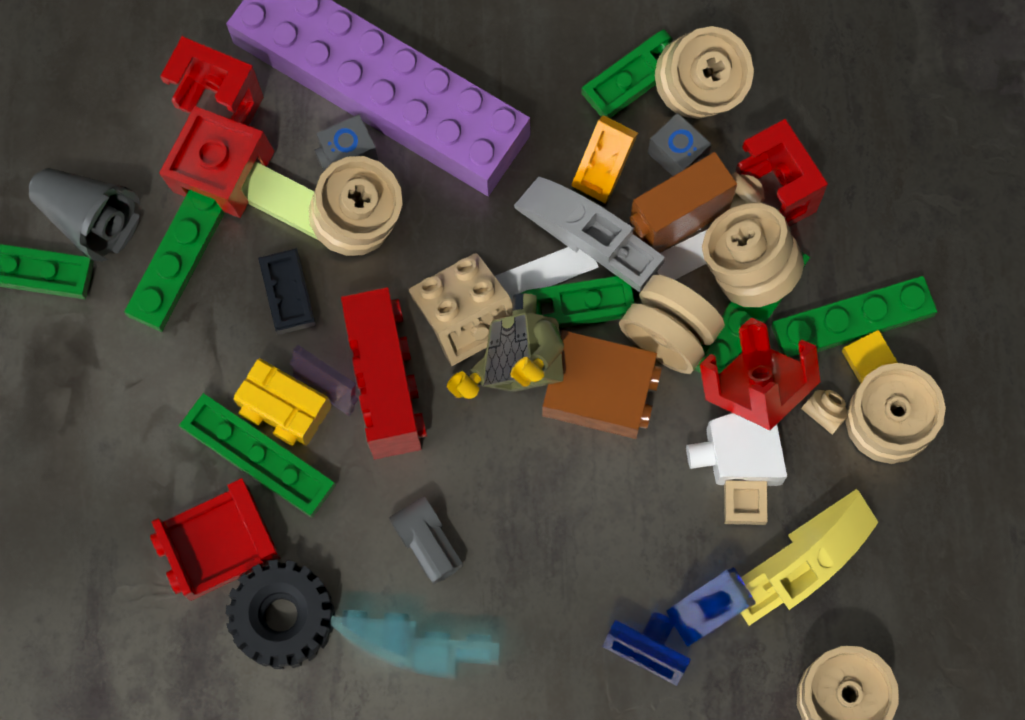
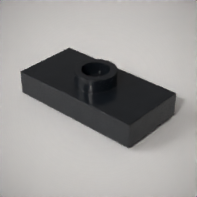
(287, 291)

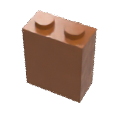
(683, 203)
(603, 386)

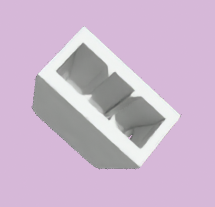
(740, 451)

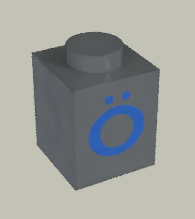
(344, 140)
(678, 145)

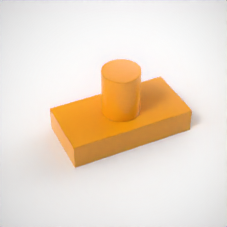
(604, 159)

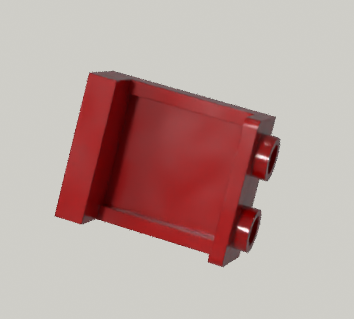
(214, 542)

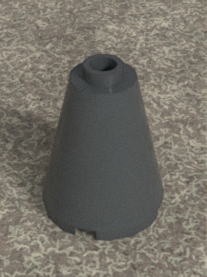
(87, 211)

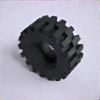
(250, 604)

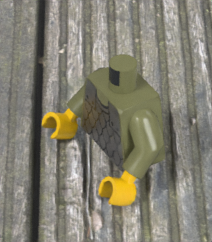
(519, 353)

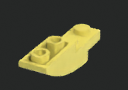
(812, 558)

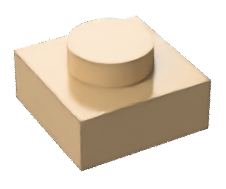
(745, 502)

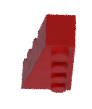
(382, 374)

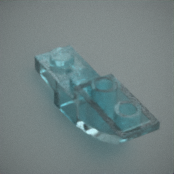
(398, 644)

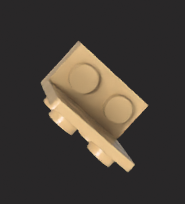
(462, 306)

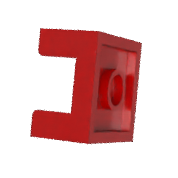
(212, 70)
(782, 153)
(215, 159)
(761, 381)

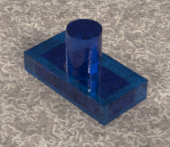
(711, 606)
(648, 647)

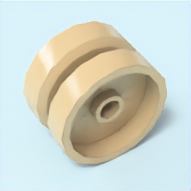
(726, 70)
(357, 183)
(753, 255)
(672, 323)
(889, 392)
(851, 667)

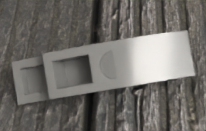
(591, 229)

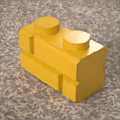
(281, 402)

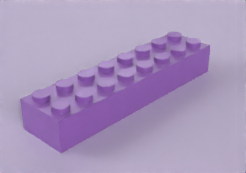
(385, 85)

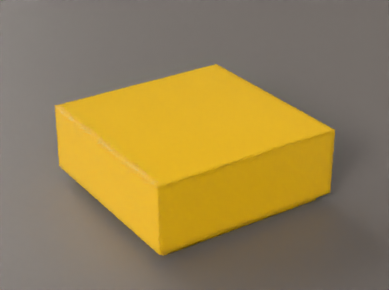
(868, 354)

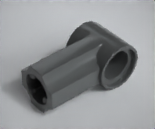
(422, 532)

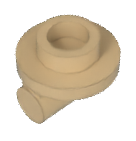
(747, 190)
(826, 409)

